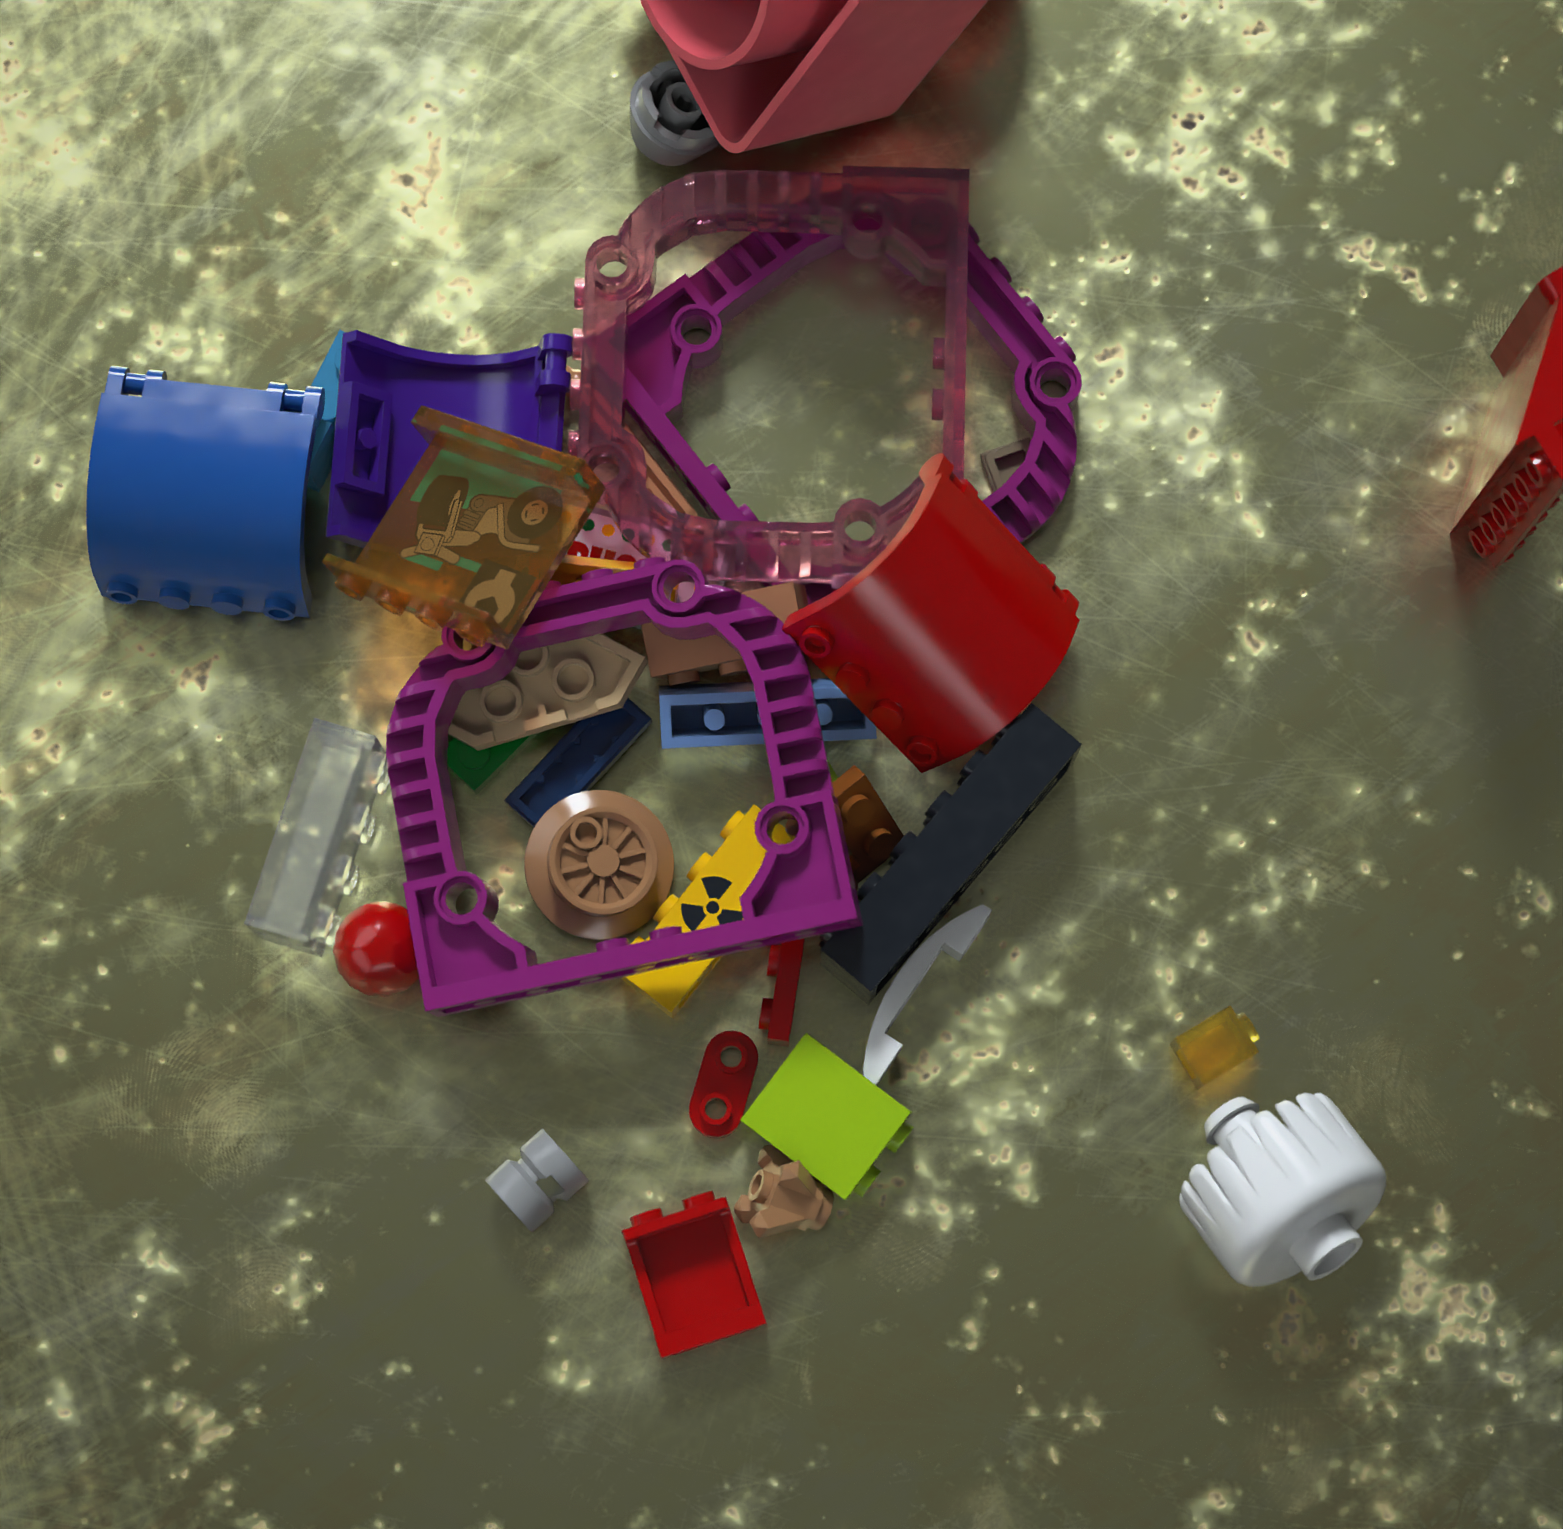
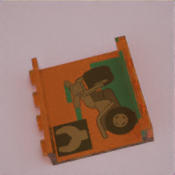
(473, 530)

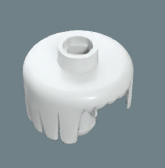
(1282, 1193)

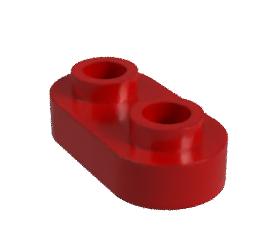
(723, 1083)

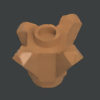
(783, 1196)

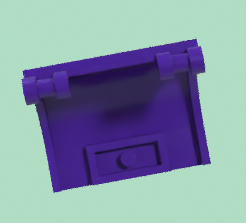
(387, 385)

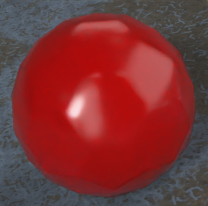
(376, 949)

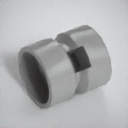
(536, 1180)

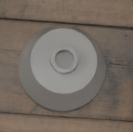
(667, 118)

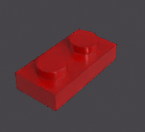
(778, 1011)

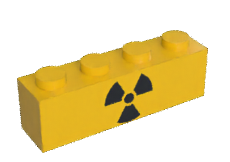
(707, 902)

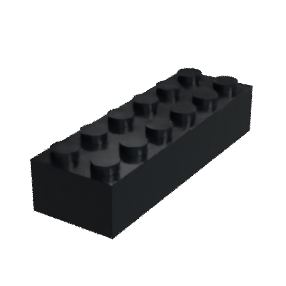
(951, 851)

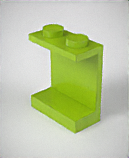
(828, 1118)

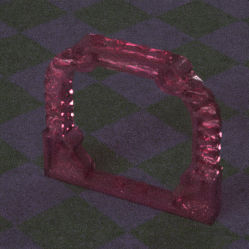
(922, 227)

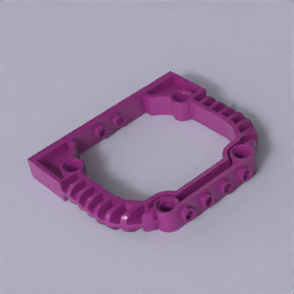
(663, 363)
(795, 895)

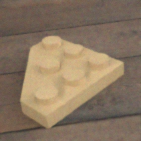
(548, 691)

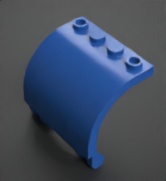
(201, 494)

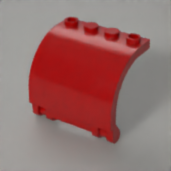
(942, 626)

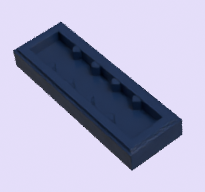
(578, 760)

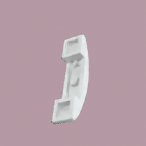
(954, 940)

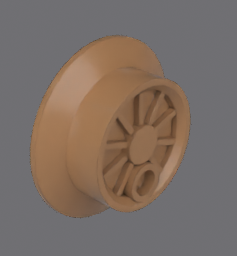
(599, 864)

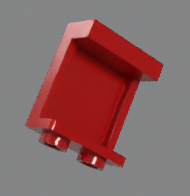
(693, 1274)

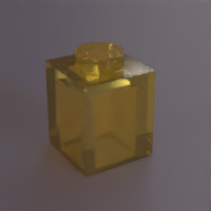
(1216, 1046)

